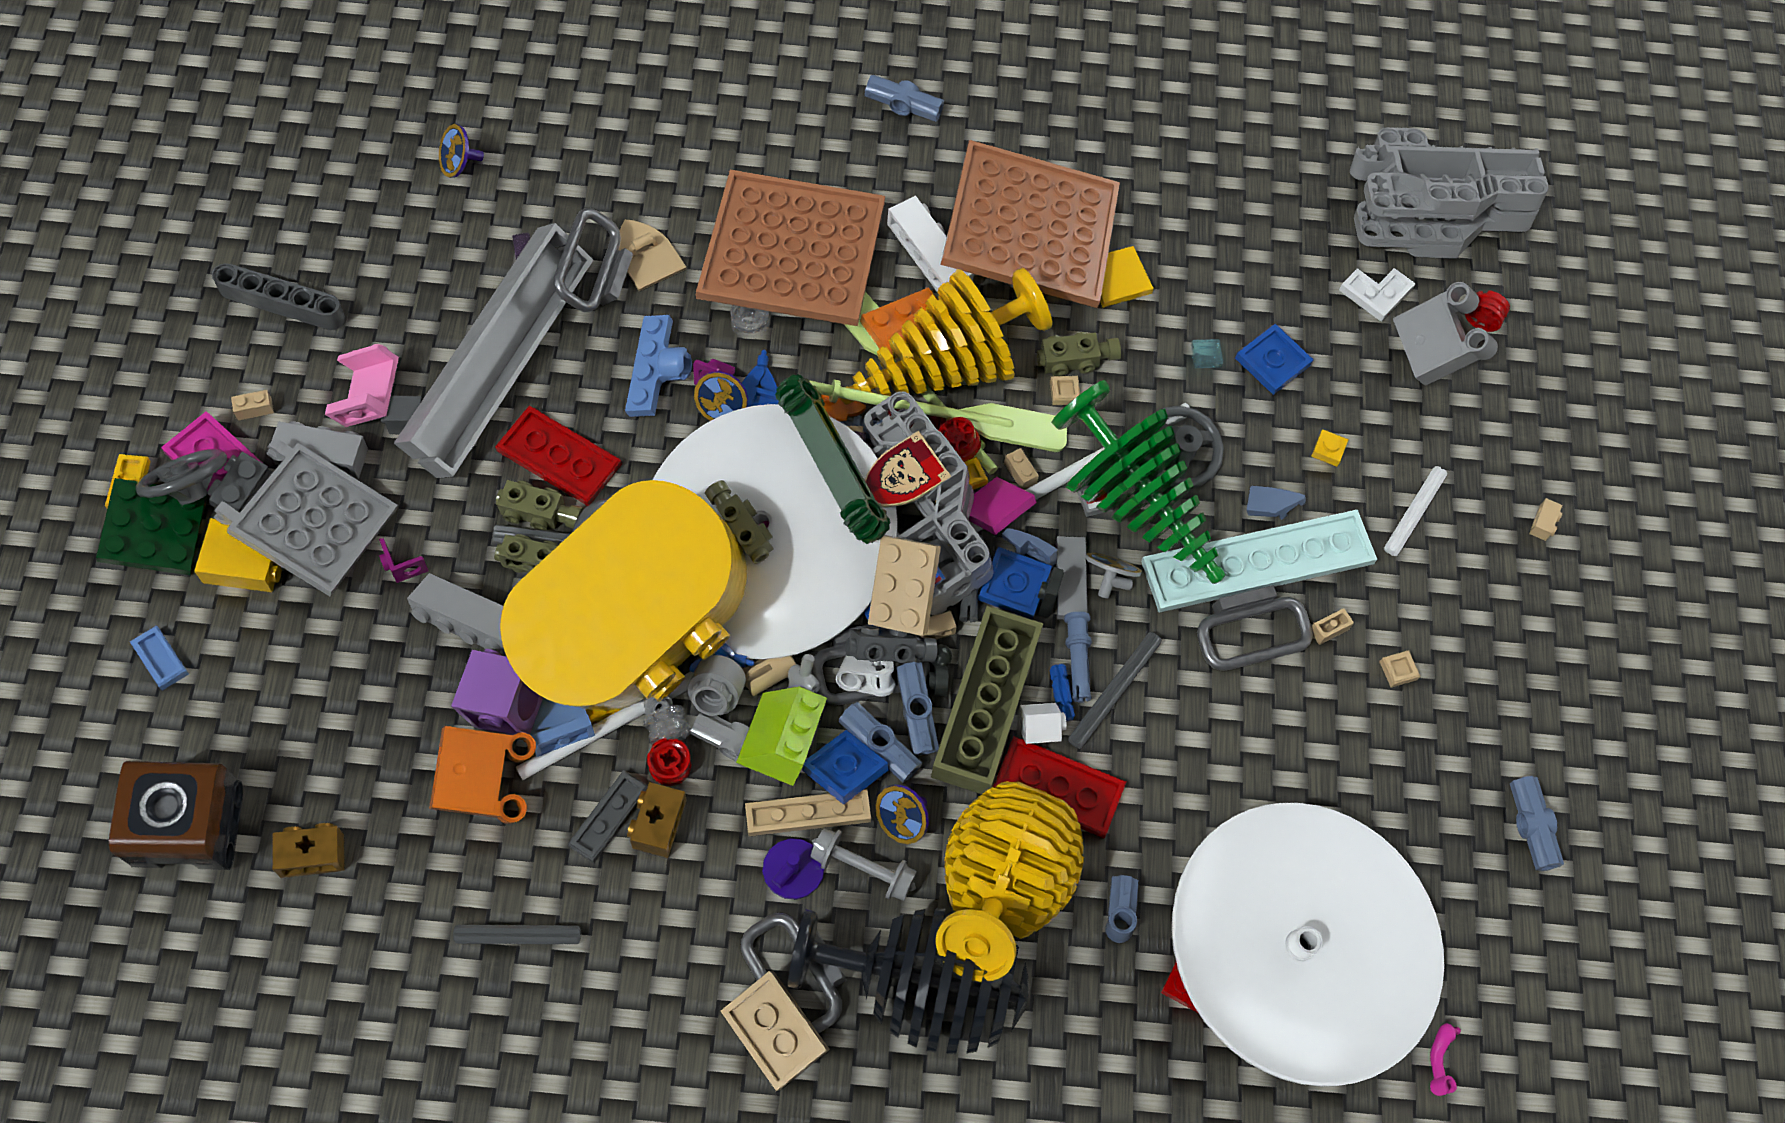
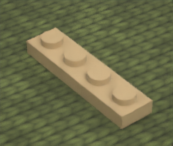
(805, 813)

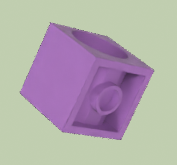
(495, 696)

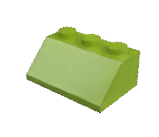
(782, 733)

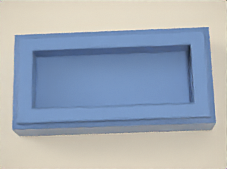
(159, 658)

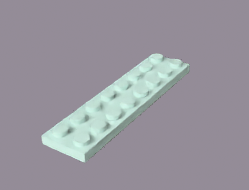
(1262, 560)

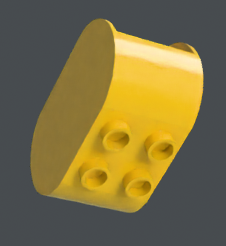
(626, 600)

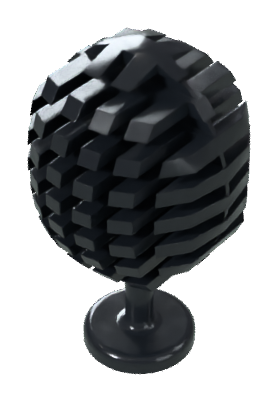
(921, 975)

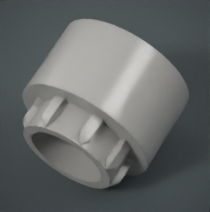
(716, 685)

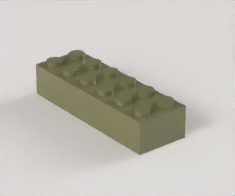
(986, 700)

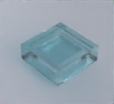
(1207, 353)

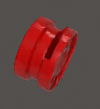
(1490, 311)
(962, 437)
(669, 762)

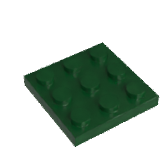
(149, 531)

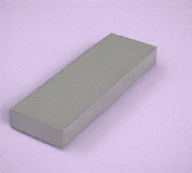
(1073, 588)

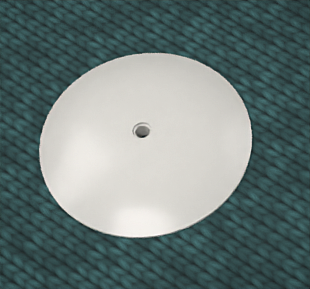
(818, 569)
(1370, 934)

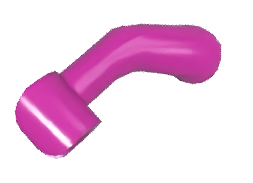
(1441, 1083)

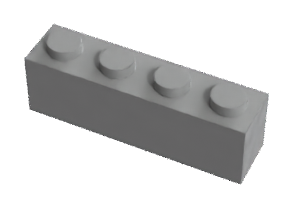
(458, 612)

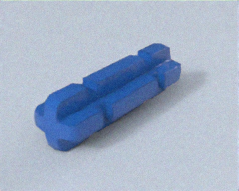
(1062, 690)

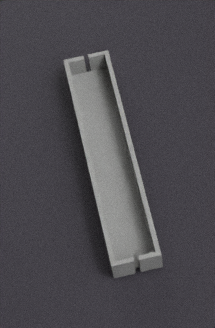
(491, 355)

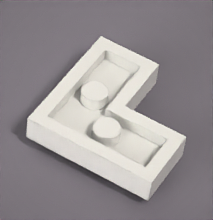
(1375, 297)

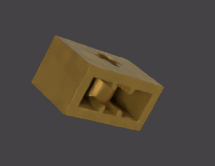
(657, 837)
(322, 858)

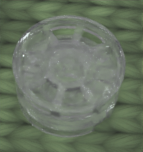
(749, 321)
(667, 724)

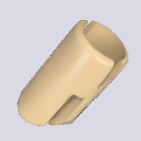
(767, 673)

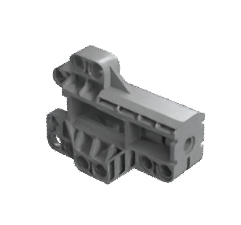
(1464, 185)
(947, 521)

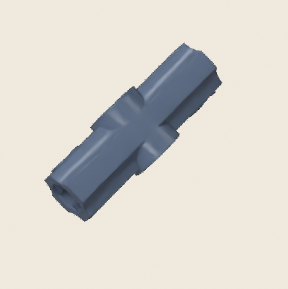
(904, 98)
(914, 690)
(867, 728)
(1536, 823)

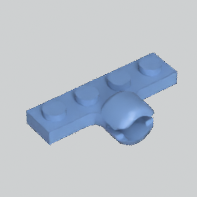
(655, 365)

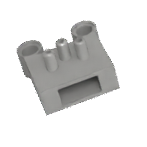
(1436, 338)

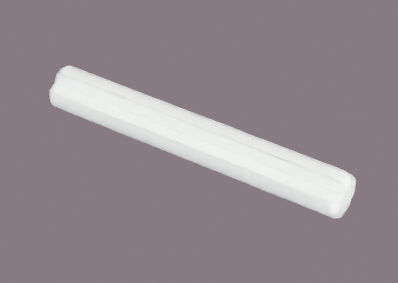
(1415, 511)

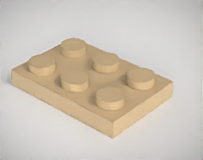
(904, 585)
(774, 1030)

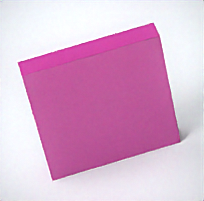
(999, 505)

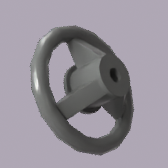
(1191, 439)
(183, 476)

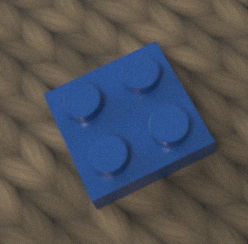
(1274, 359)
(1015, 583)
(845, 766)

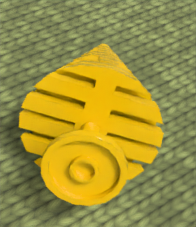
(954, 339)

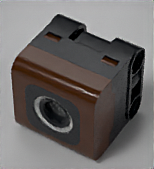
(176, 815)

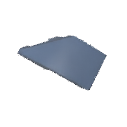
(1272, 501)
(1032, 545)

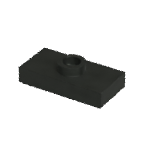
(1049, 592)

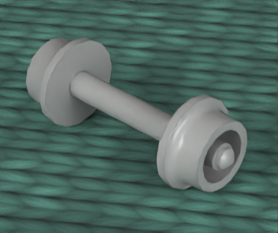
(827, 847)

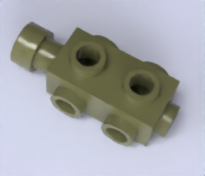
(1076, 353)
(526, 506)
(740, 520)
(523, 550)

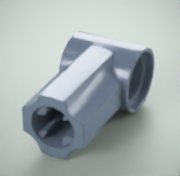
(1122, 907)

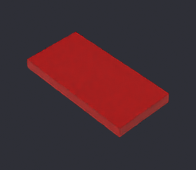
(558, 455)
(1083, 788)

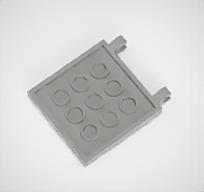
(309, 517)

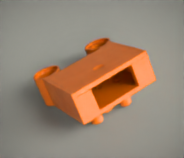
(471, 772)

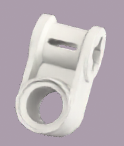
(865, 676)

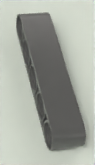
(264, 292)

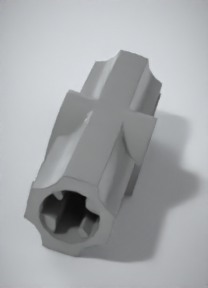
(720, 733)

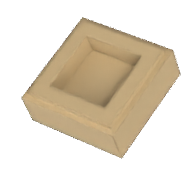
(1064, 389)
(1399, 669)

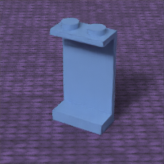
(559, 726)

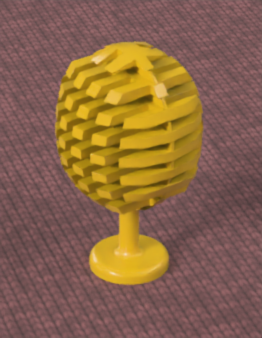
(1007, 874)

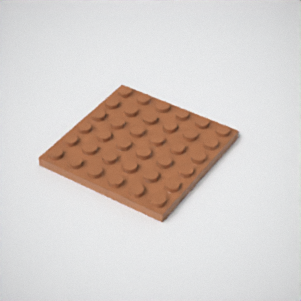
(1034, 218)
(791, 248)

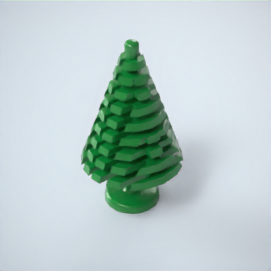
(1130, 460)

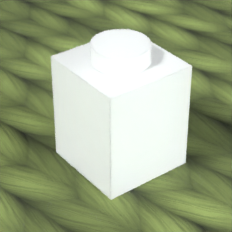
(1042, 723)

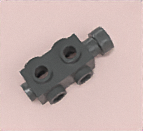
(889, 644)

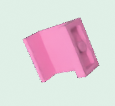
(370, 386)

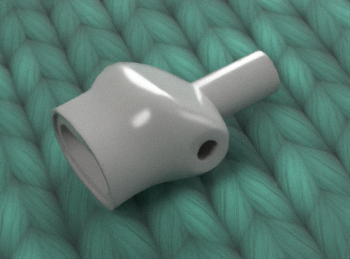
(802, 675)

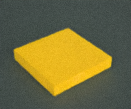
(1124, 278)

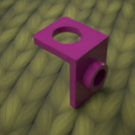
(712, 366)
(398, 571)

